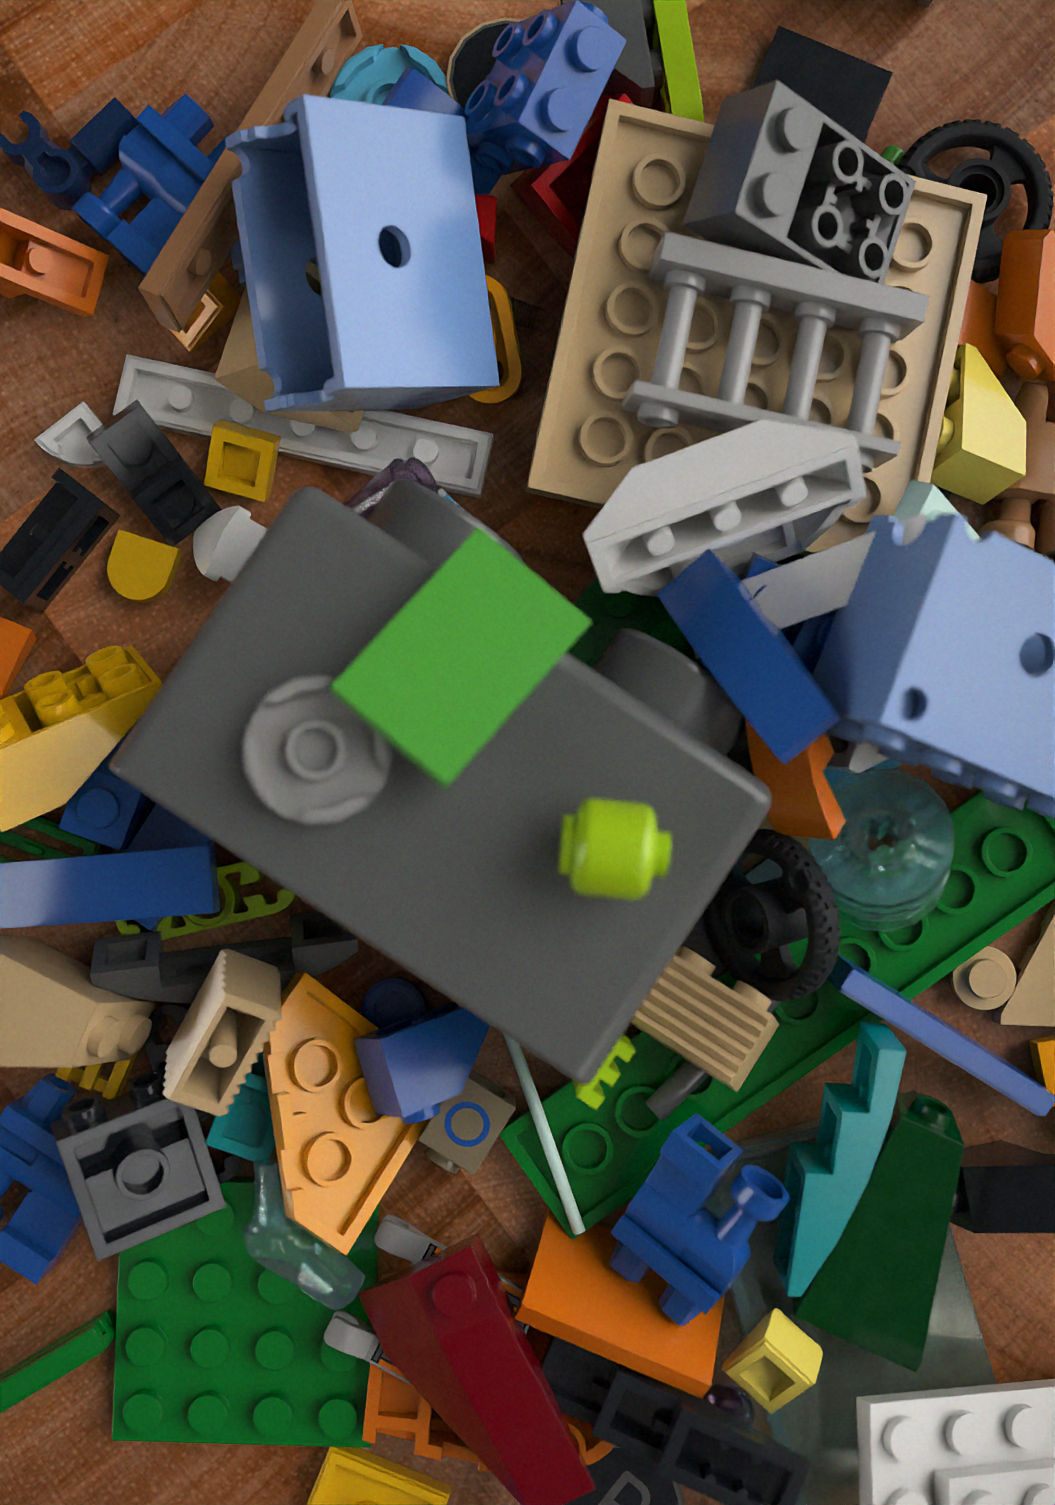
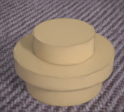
(984, 979)

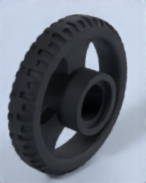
(1010, 163)
(772, 914)

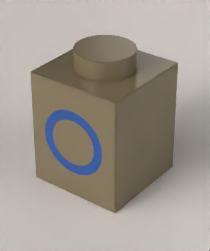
(468, 1125)

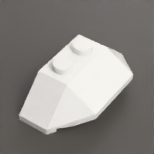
(737, 494)

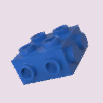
(542, 87)

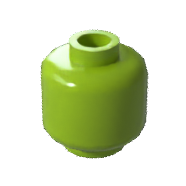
(613, 849)

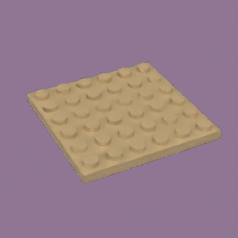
(617, 316)

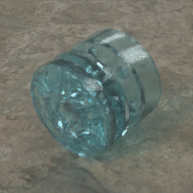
(887, 885)

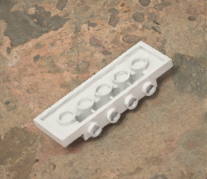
(959, 1446)

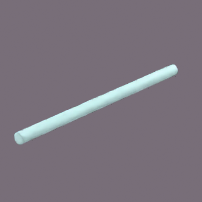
(545, 1135)

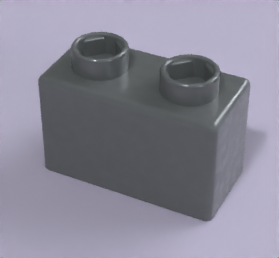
(469, 874)

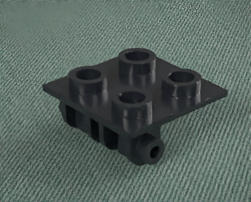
(826, 78)

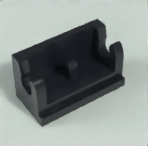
(54, 542)

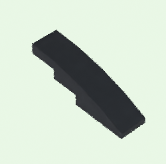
(673, 1429)

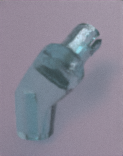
(291, 1250)

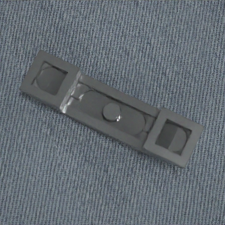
(142, 970)

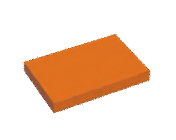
(591, 1305)

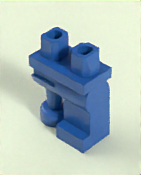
(164, 165)
(30, 1155)
(681, 1237)

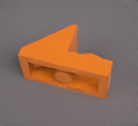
(48, 266)

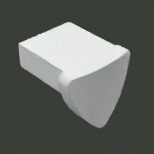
(226, 543)

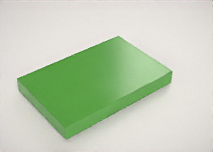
(460, 658)

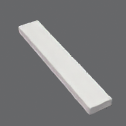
(192, 402)

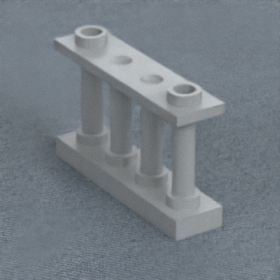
(754, 286)

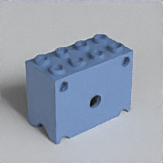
(398, 252)
(950, 659)

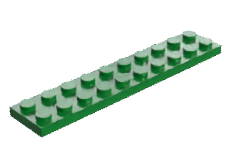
(995, 881)

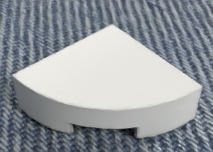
(68, 440)

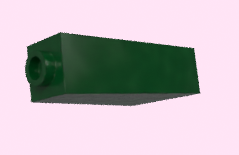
(888, 1260)

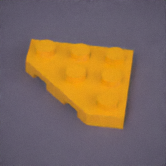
(327, 1138)

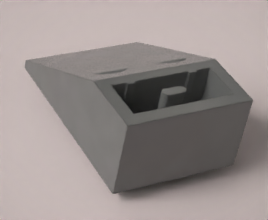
(797, 187)

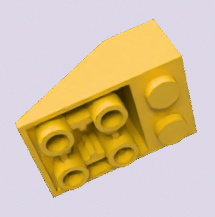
(66, 727)

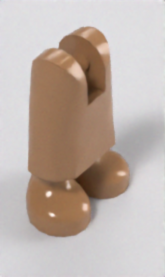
(1036, 485)

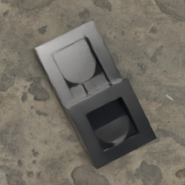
(153, 473)

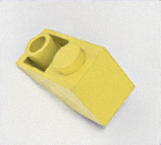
(980, 433)

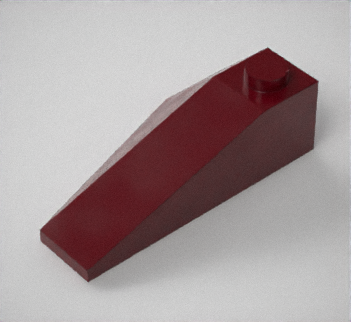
(469, 1358)

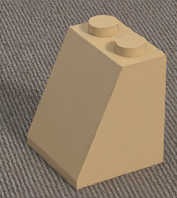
(57, 1015)

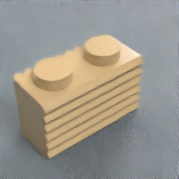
(706, 1020)
(223, 1033)

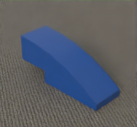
(748, 656)

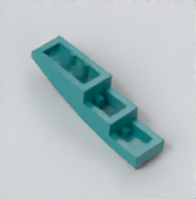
(832, 1173)

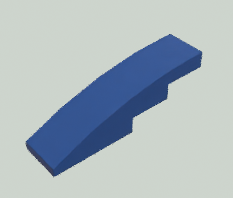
(109, 887)

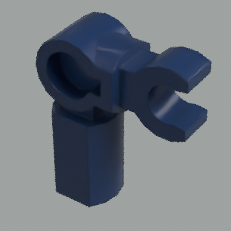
(68, 173)

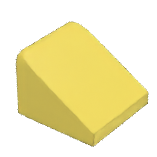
(775, 1361)

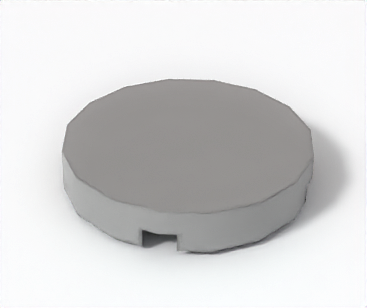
(313, 754)

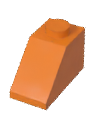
(1027, 303)

